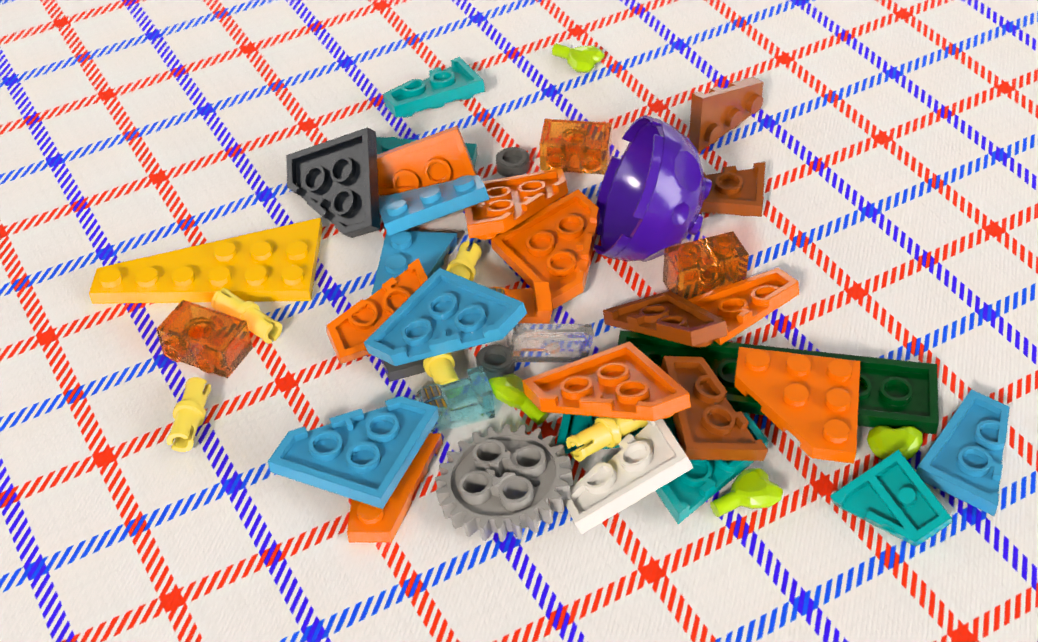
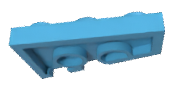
(425, 204)
(407, 246)
(970, 453)

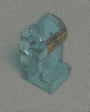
(460, 401)

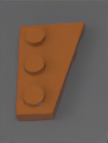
(723, 110)
(736, 191)
(668, 318)
(710, 425)

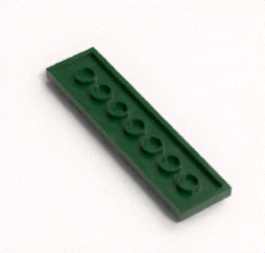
(889, 389)

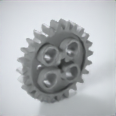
(504, 482)

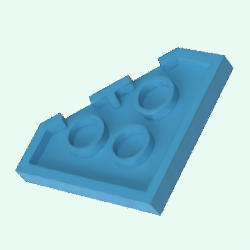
(443, 318)
(358, 451)

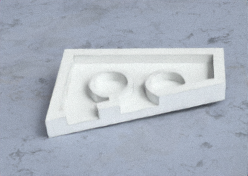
(633, 473)

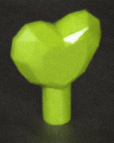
(579, 58)
(511, 392)
(886, 440)
(749, 490)

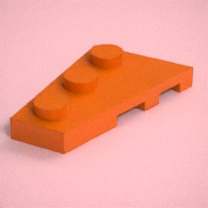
(748, 300)
(360, 321)
(380, 525)

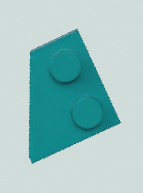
(894, 501)

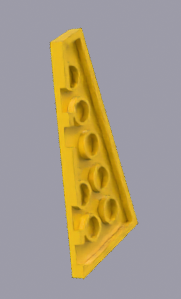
(252, 266)

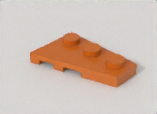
(424, 162)

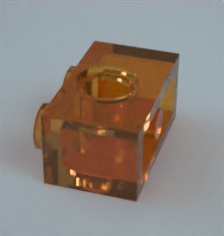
(575, 146)
(704, 265)
(204, 338)

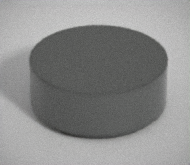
(512, 162)
(495, 361)

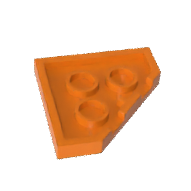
(514, 201)
(553, 246)
(610, 385)
(807, 396)

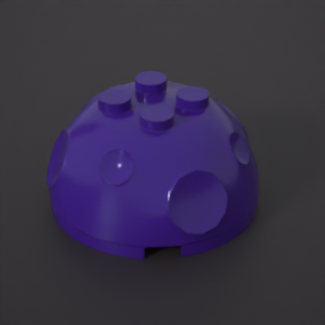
(650, 193)

